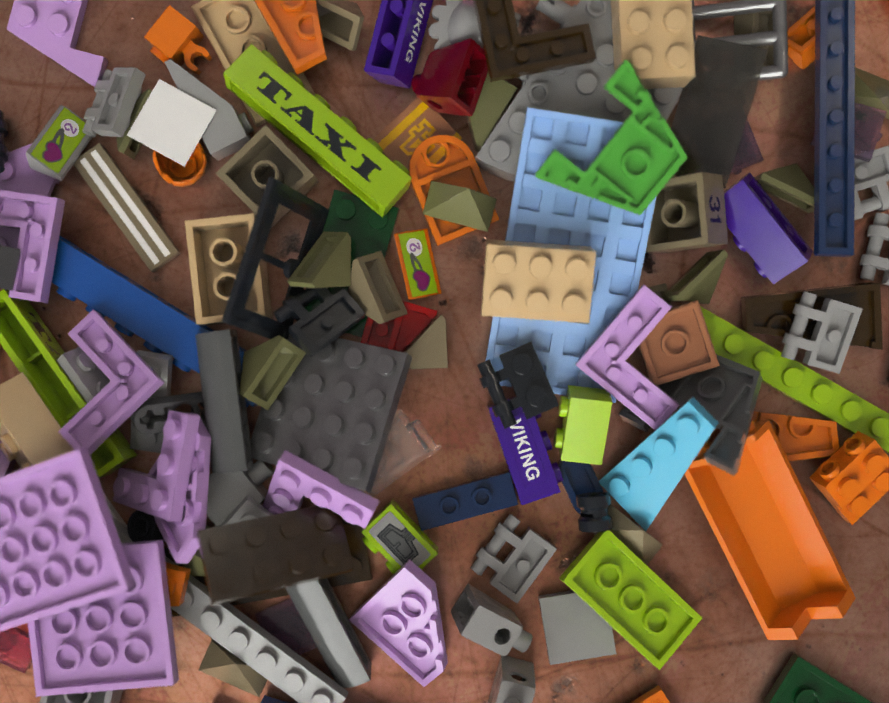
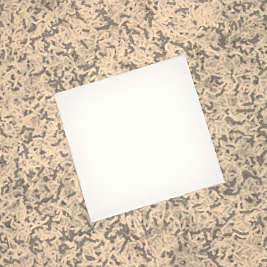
(171, 122)

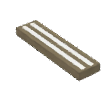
(126, 207)

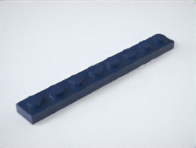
(834, 128)

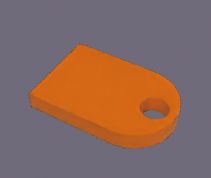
(457, 169)

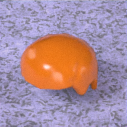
(179, 175)

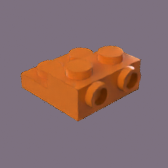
(854, 477)

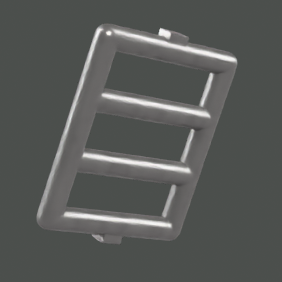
(777, 37)

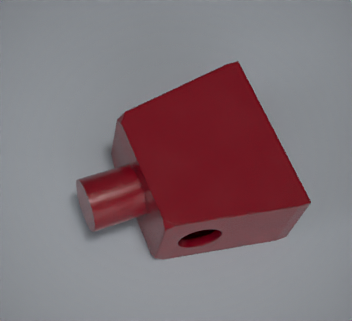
(452, 78)

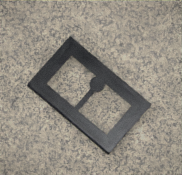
(274, 194)

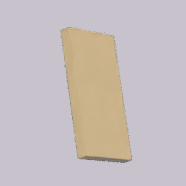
(233, 28)

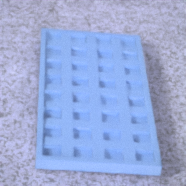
(560, 216)

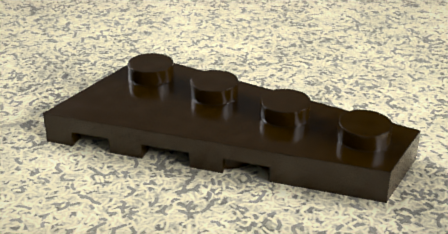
(773, 312)

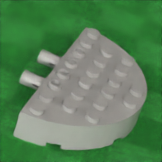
(566, 90)

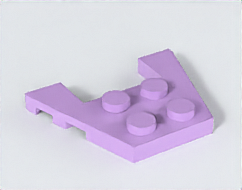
(54, 31)

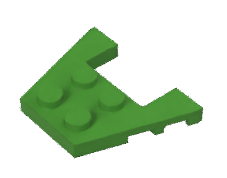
(633, 161)

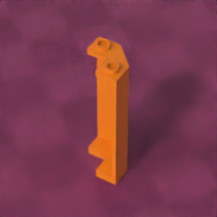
(771, 536)

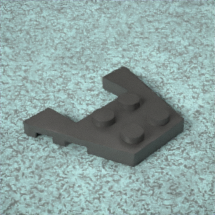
(728, 395)

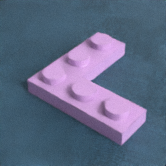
(38, 239)
(608, 355)
(129, 385)
(300, 479)
(166, 492)

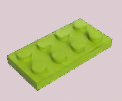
(631, 598)

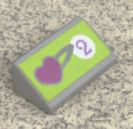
(58, 144)

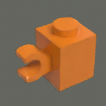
(176, 39)

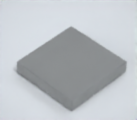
(573, 629)

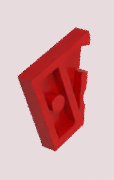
(401, 331)

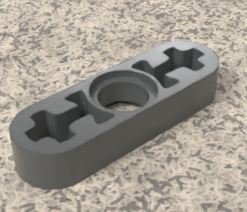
(157, 404)

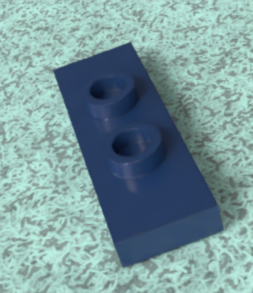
(465, 500)

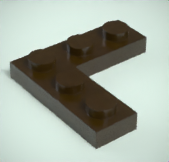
(517, 55)

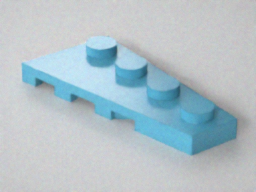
(659, 462)

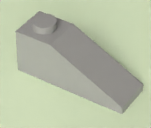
(228, 128)

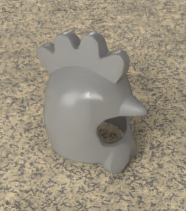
(456, 23)

